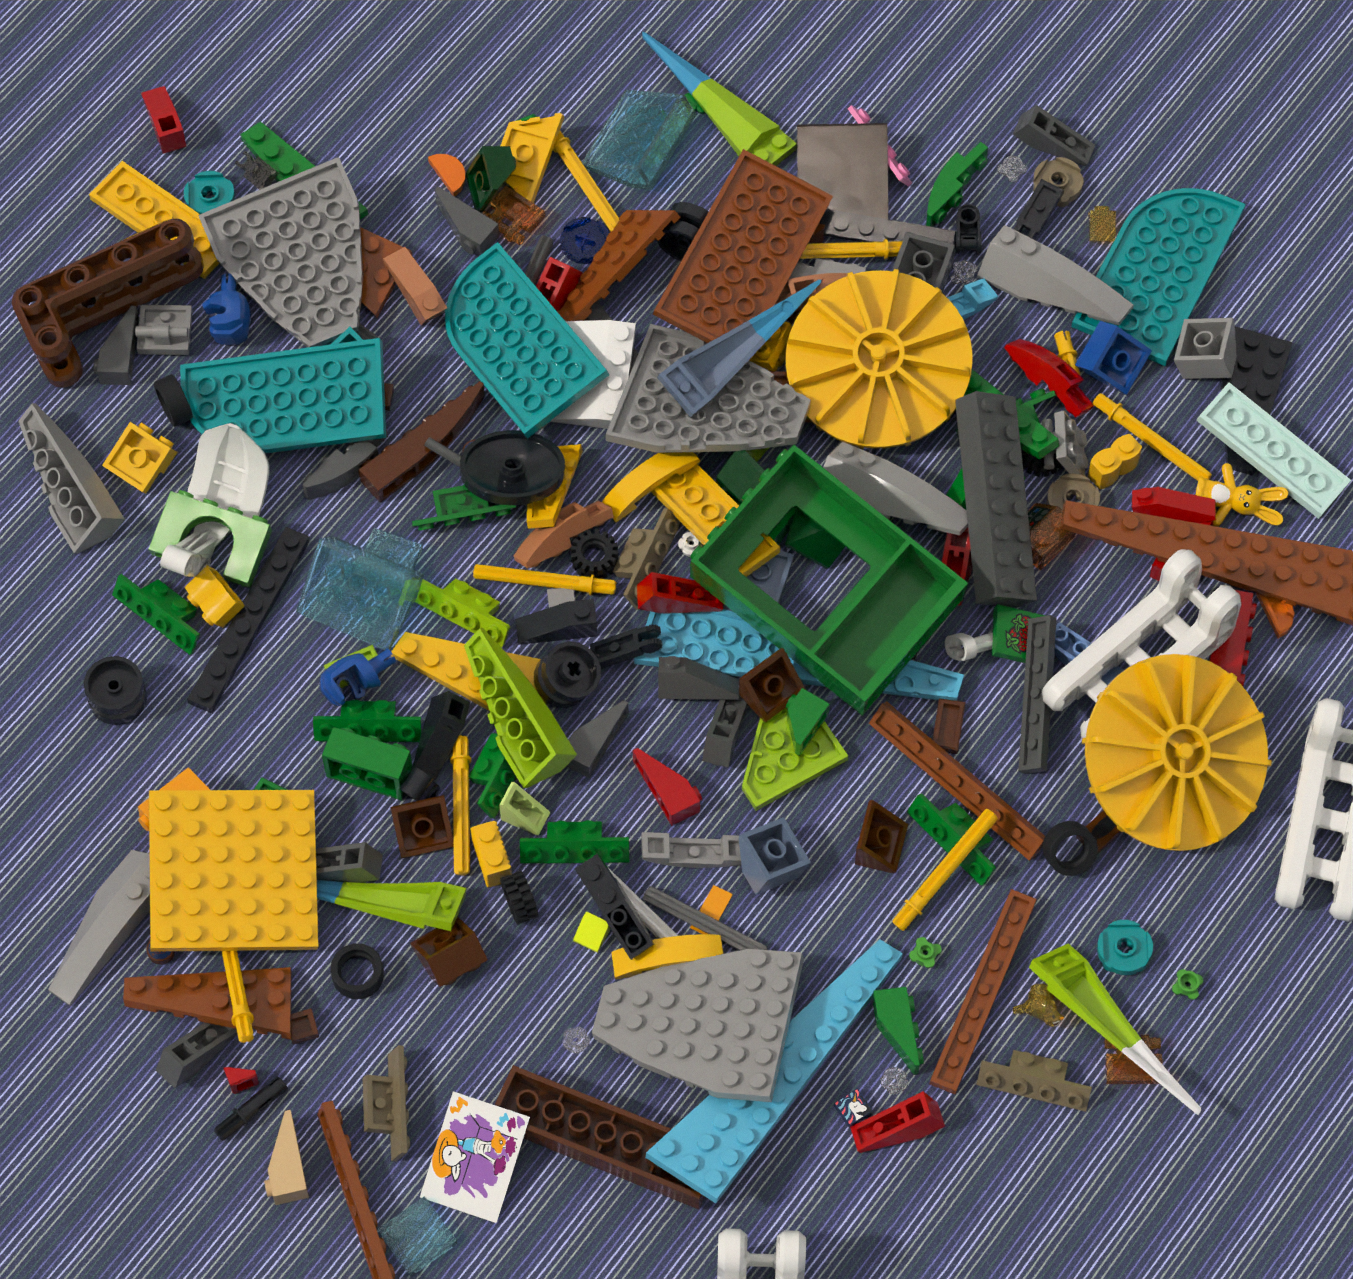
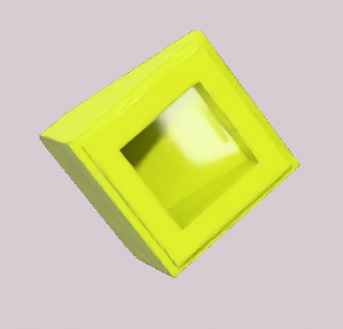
(591, 932)

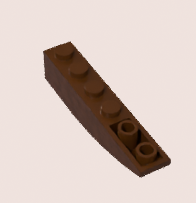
(409, 456)

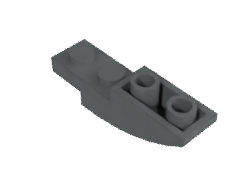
(340, 469)

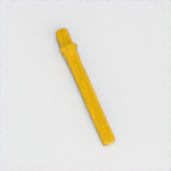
(585, 181)
(852, 249)
(1124, 418)
(545, 579)
(461, 818)
(944, 870)
(242, 1017)

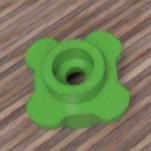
(921, 959)
(1191, 977)

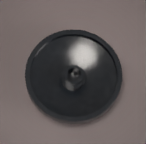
(511, 468)

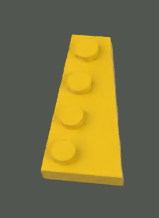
(546, 511)

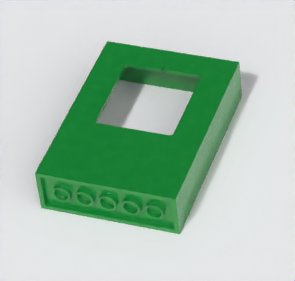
(879, 620)

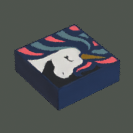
(853, 1108)

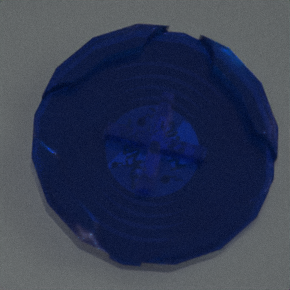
(583, 239)

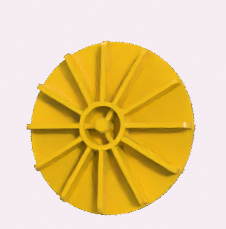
(879, 358)
(1176, 752)

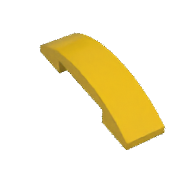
(645, 479)
(667, 952)

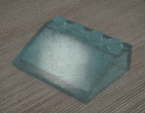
(640, 137)
(358, 592)

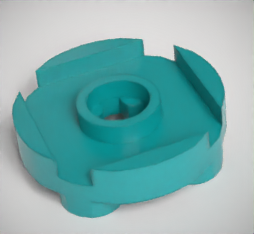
(206, 182)
(1117, 961)

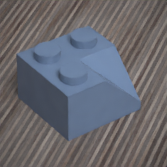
(771, 856)

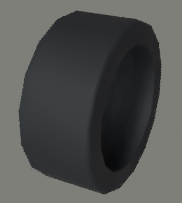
(173, 400)
(1079, 863)
(360, 951)

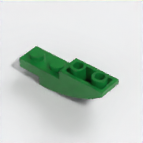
(949, 184)

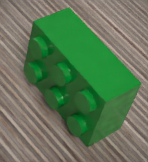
(366, 762)

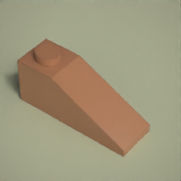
(415, 286)

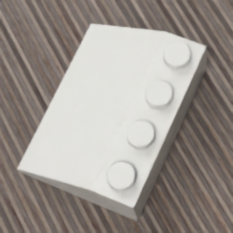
(613, 346)

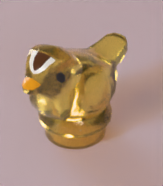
(1040, 1005)

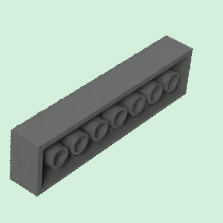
(995, 499)

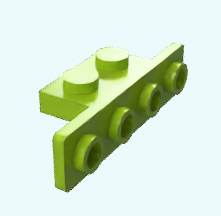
(464, 607)

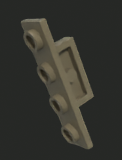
(645, 553)
(1036, 1079)
(386, 1103)

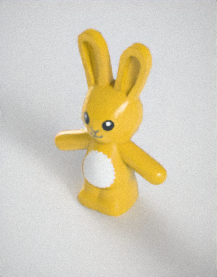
(1242, 499)

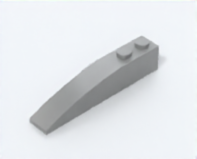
(1043, 275)
(895, 490)
(75, 491)
(106, 925)

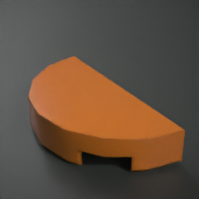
(450, 171)
(1278, 613)

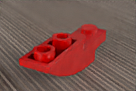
(1045, 366)

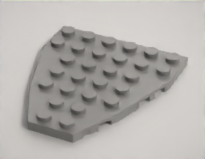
(296, 251)
(744, 415)
(707, 1020)

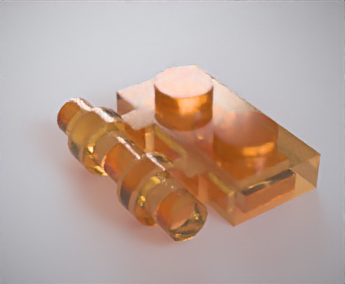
(518, 210)
(1123, 1070)

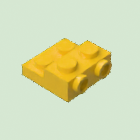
(140, 456)

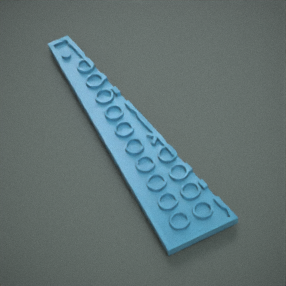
(735, 648)
(722, 1133)

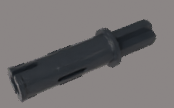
(256, 1104)

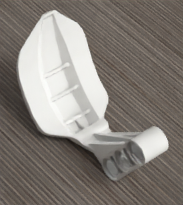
(229, 472)

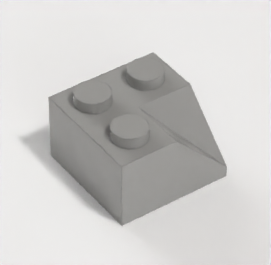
(1206, 348)

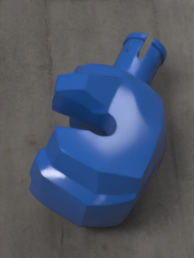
(233, 313)
(358, 674)

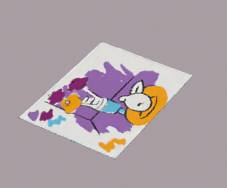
(474, 1157)

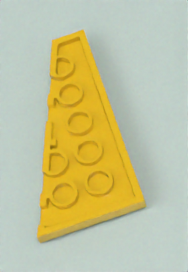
(449, 664)

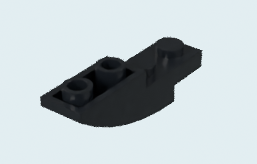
(615, 906)

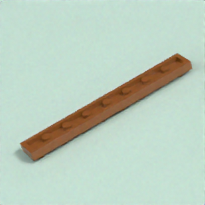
(957, 779)
(982, 992)
(355, 1194)

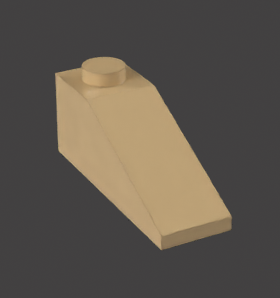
(285, 1168)

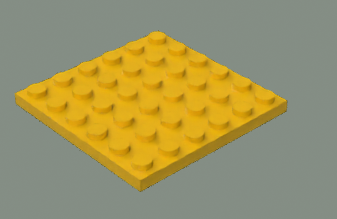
(232, 870)

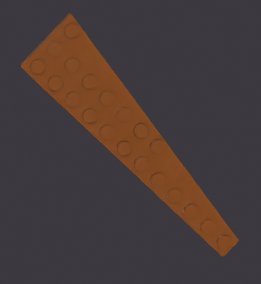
(1268, 565)

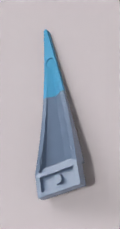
(705, 371)

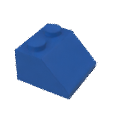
(1113, 357)

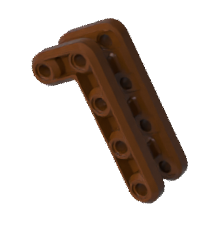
(108, 284)

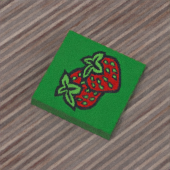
(1010, 632)

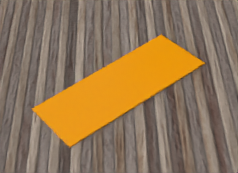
(714, 904)

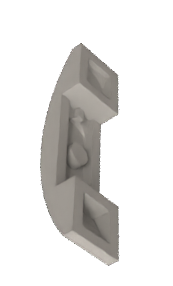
(690, 852)

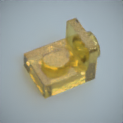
(1102, 224)

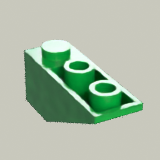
(894, 1020)

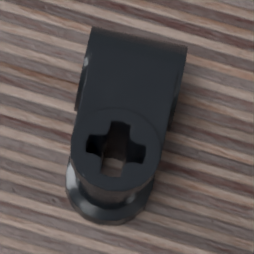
(968, 234)
(419, 785)

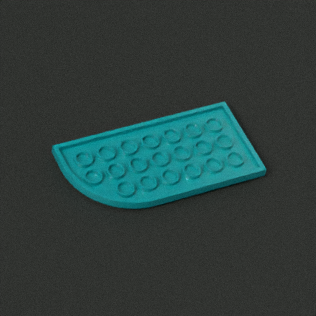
(1165, 263)
(517, 342)
(293, 395)

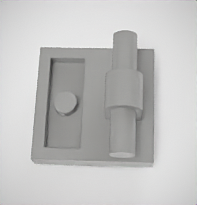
(164, 329)
(1071, 444)

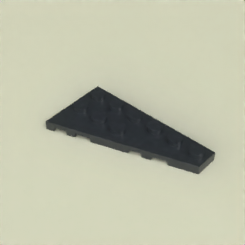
(1257, 375)

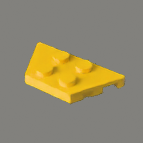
(531, 146)

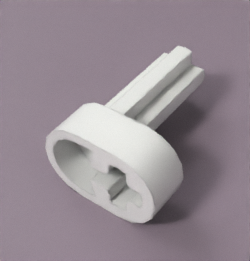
(971, 645)

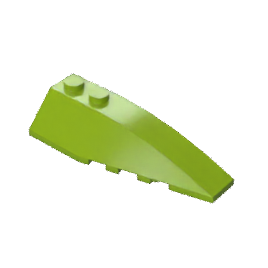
(523, 722)

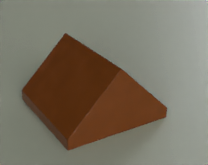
(770, 685)
(422, 826)
(880, 839)

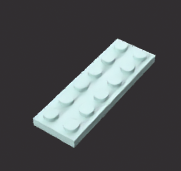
(1273, 450)

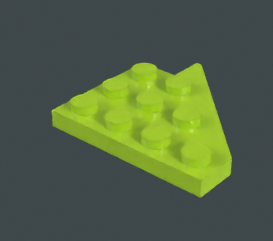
(775, 767)

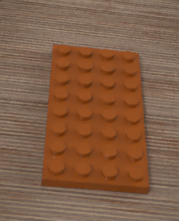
(743, 249)

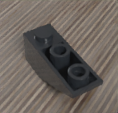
(440, 731)

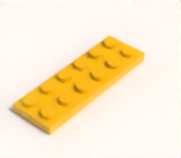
(144, 204)
(702, 506)

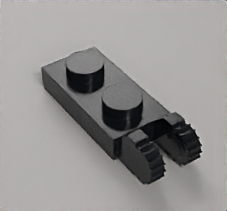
(1039, 208)
(627, 645)

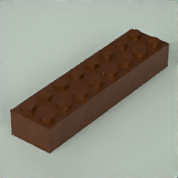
(592, 1132)

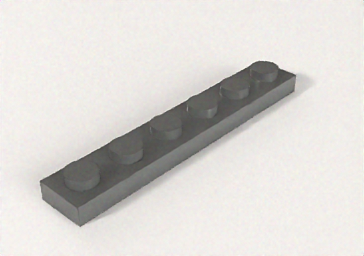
(1035, 712)

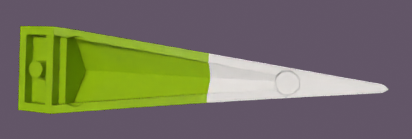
(1080, 989)

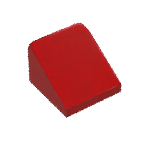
(240, 1079)

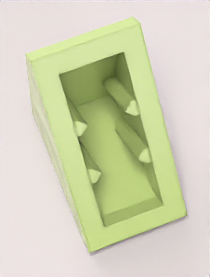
(522, 810)

